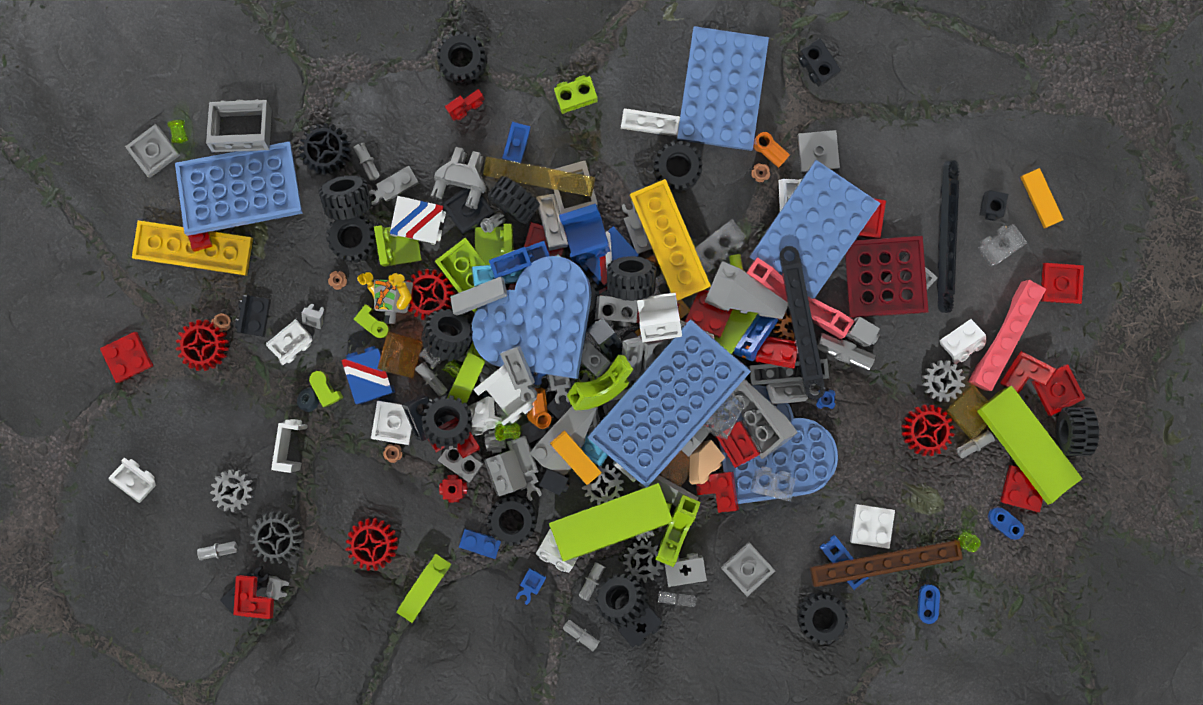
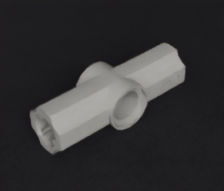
(845, 351)

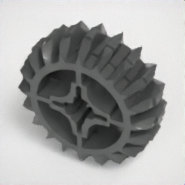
(276, 544)

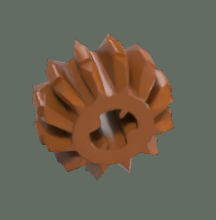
(783, 331)

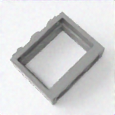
(233, 143)

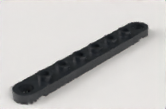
(948, 236)
(802, 322)

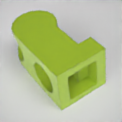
(372, 324)
(325, 393)

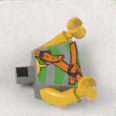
(389, 295)

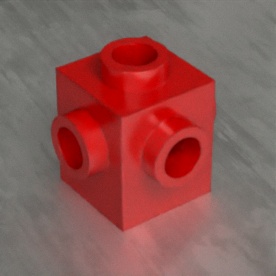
(460, 485)

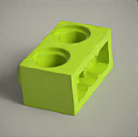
(577, 99)

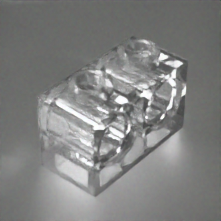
(771, 488)

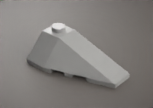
(740, 291)
(763, 420)
(576, 425)

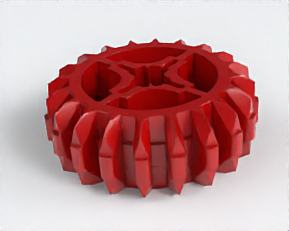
(434, 287)
(204, 352)
(923, 424)
(355, 547)

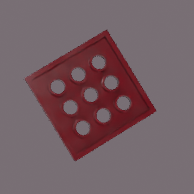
(898, 305)

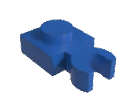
(532, 583)

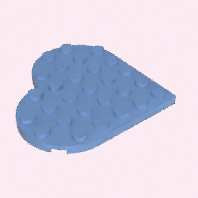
(541, 316)
(807, 455)

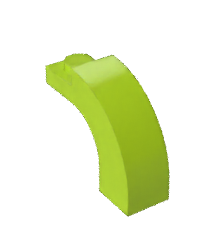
(467, 375)
(603, 389)
(675, 532)
(423, 588)

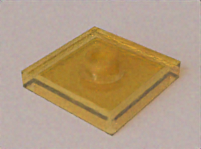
(965, 412)

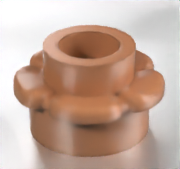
(760, 167)
(342, 280)
(224, 319)
(392, 458)

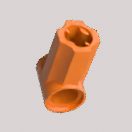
(772, 151)
(539, 410)

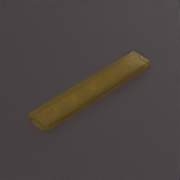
(539, 176)

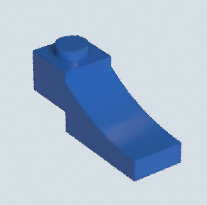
(518, 259)

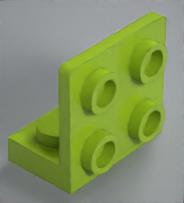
(494, 244)
(394, 249)

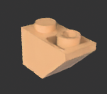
(704, 461)

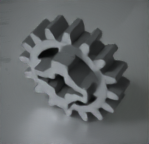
(653, 569)

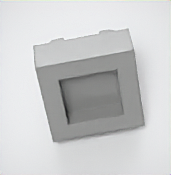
(312, 317)
(274, 587)

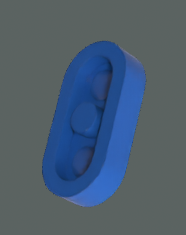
(1006, 524)
(928, 603)

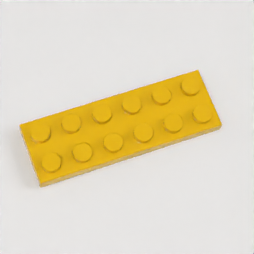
(670, 240)
(171, 246)

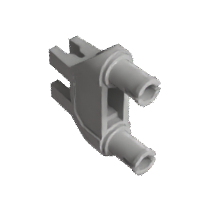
(461, 175)

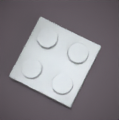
(391, 423)
(872, 526)

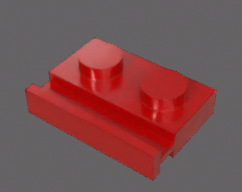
(777, 352)
(739, 445)

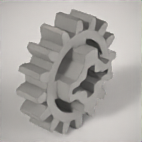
(941, 389)
(229, 483)
(611, 483)

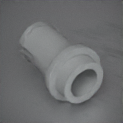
(489, 224)

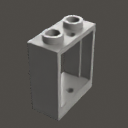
(580, 167)

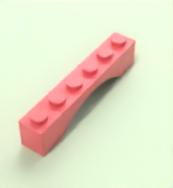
(1020, 312)
(822, 315)

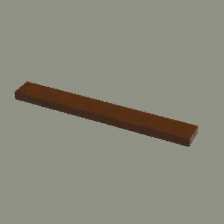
(886, 563)

